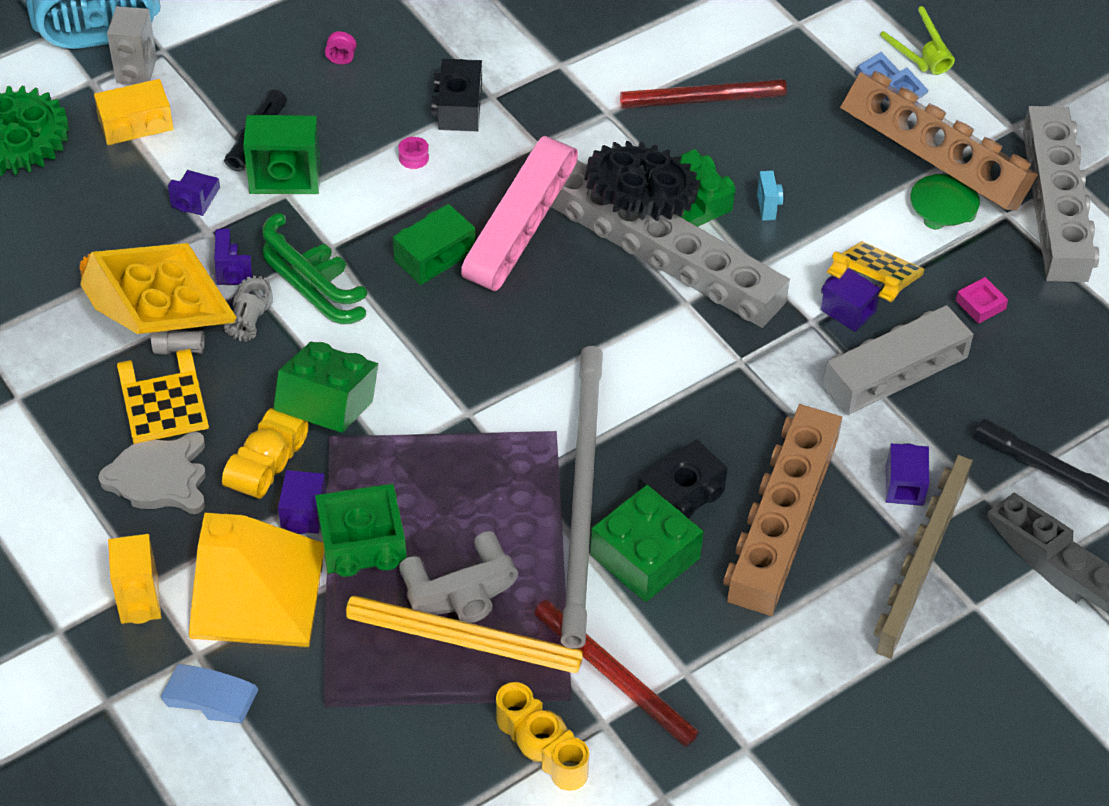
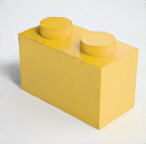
(133, 111)
(134, 579)

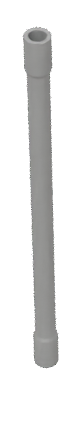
(575, 614)

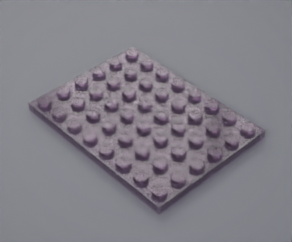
(446, 497)

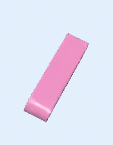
(519, 213)

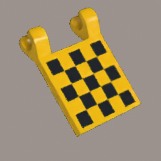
(878, 265)
(163, 404)

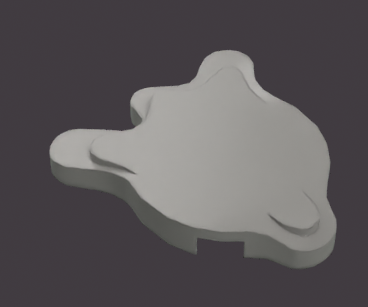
(159, 474)

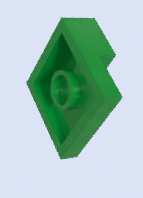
(714, 193)
(361, 529)

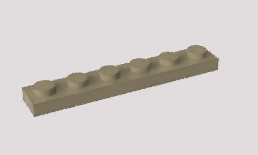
(917, 566)

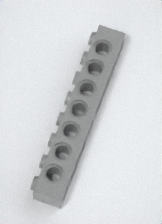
(680, 251)

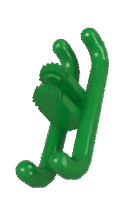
(312, 272)

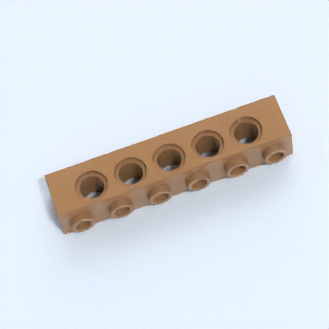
(865, 104)
(795, 485)

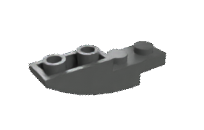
(1050, 550)

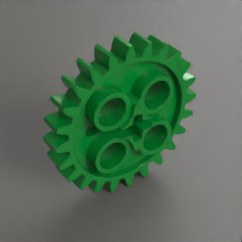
(29, 129)

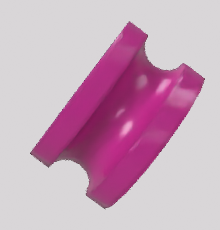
(340, 48)
(413, 159)

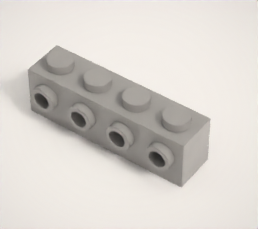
(897, 359)

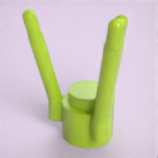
(935, 53)

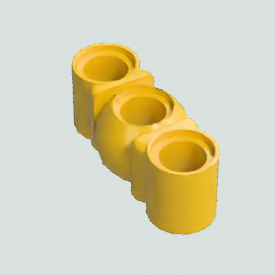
(265, 453)
(551, 751)

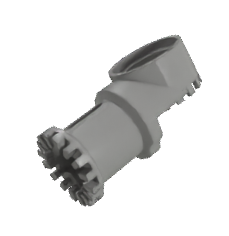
(249, 307)

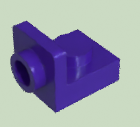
(193, 192)
(229, 265)

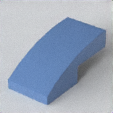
(902, 78)
(213, 692)

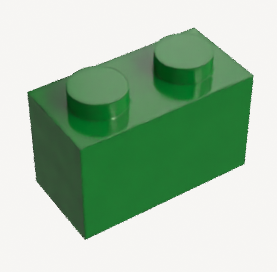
(433, 244)

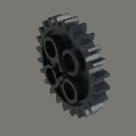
(641, 180)

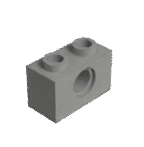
(132, 45)

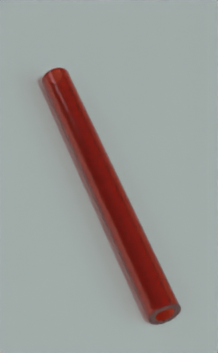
(703, 93)
(623, 679)

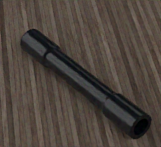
(1008, 443)

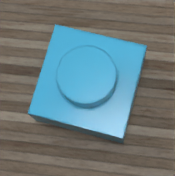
(768, 195)

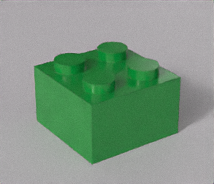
(282, 154)
(326, 386)
(646, 543)

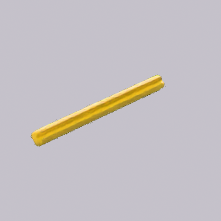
(464, 634)

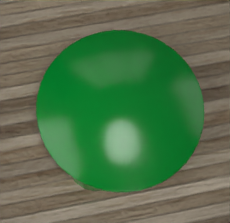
(944, 201)

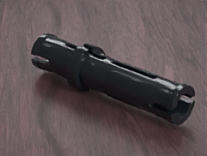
(271, 105)

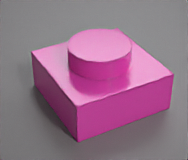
(981, 300)

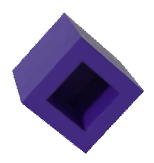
(850, 299)
(907, 474)
(298, 501)

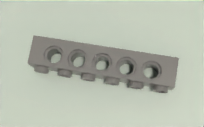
(1059, 195)

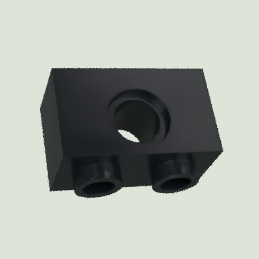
(458, 95)
(689, 467)

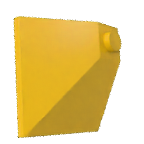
(154, 289)
(254, 582)

